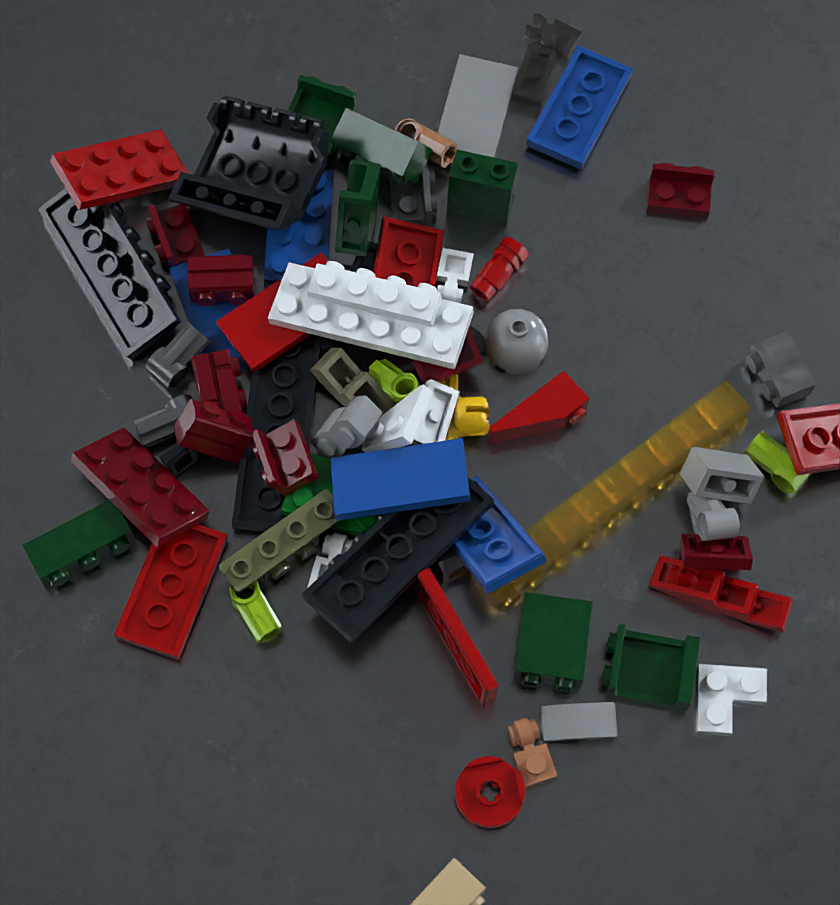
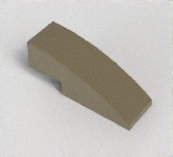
(347, 381)

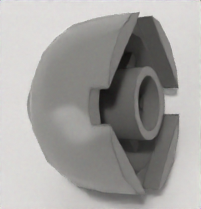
(516, 341)

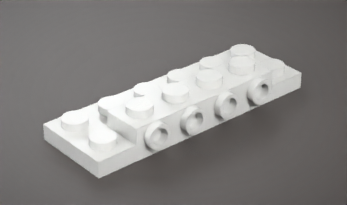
(372, 312)

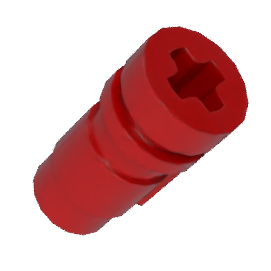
(497, 271)

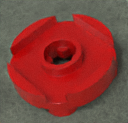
(478, 809)

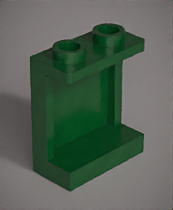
(323, 102)
(481, 187)
(358, 208)
(553, 641)
(651, 668)

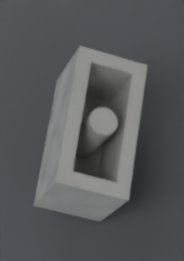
(721, 475)

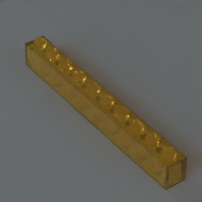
(626, 485)

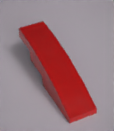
(722, 594)

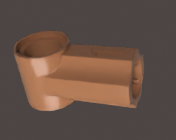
(443, 148)

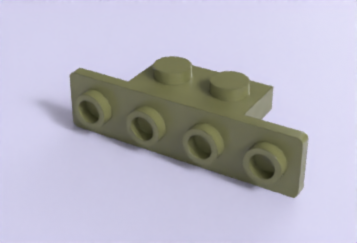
(281, 544)

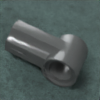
(172, 362)
(160, 424)

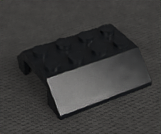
(256, 165)

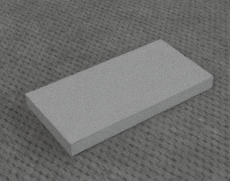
(477, 104)

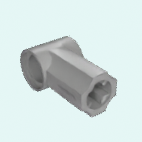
(713, 518)

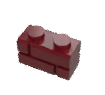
(220, 279)
(216, 380)
(214, 430)

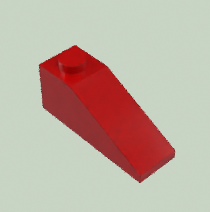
(544, 411)

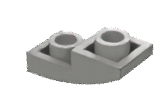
(579, 721)

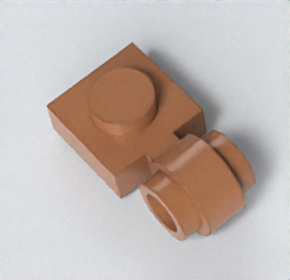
(534, 761)

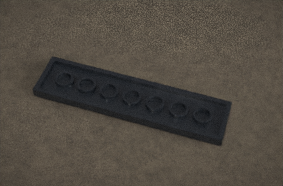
(276, 396)

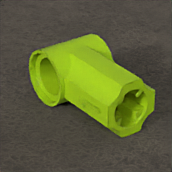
(393, 380)
(776, 461)
(257, 614)

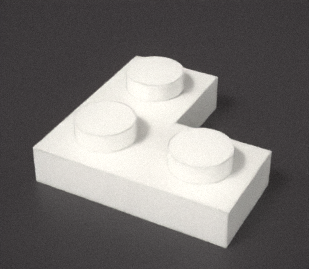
(720, 688)

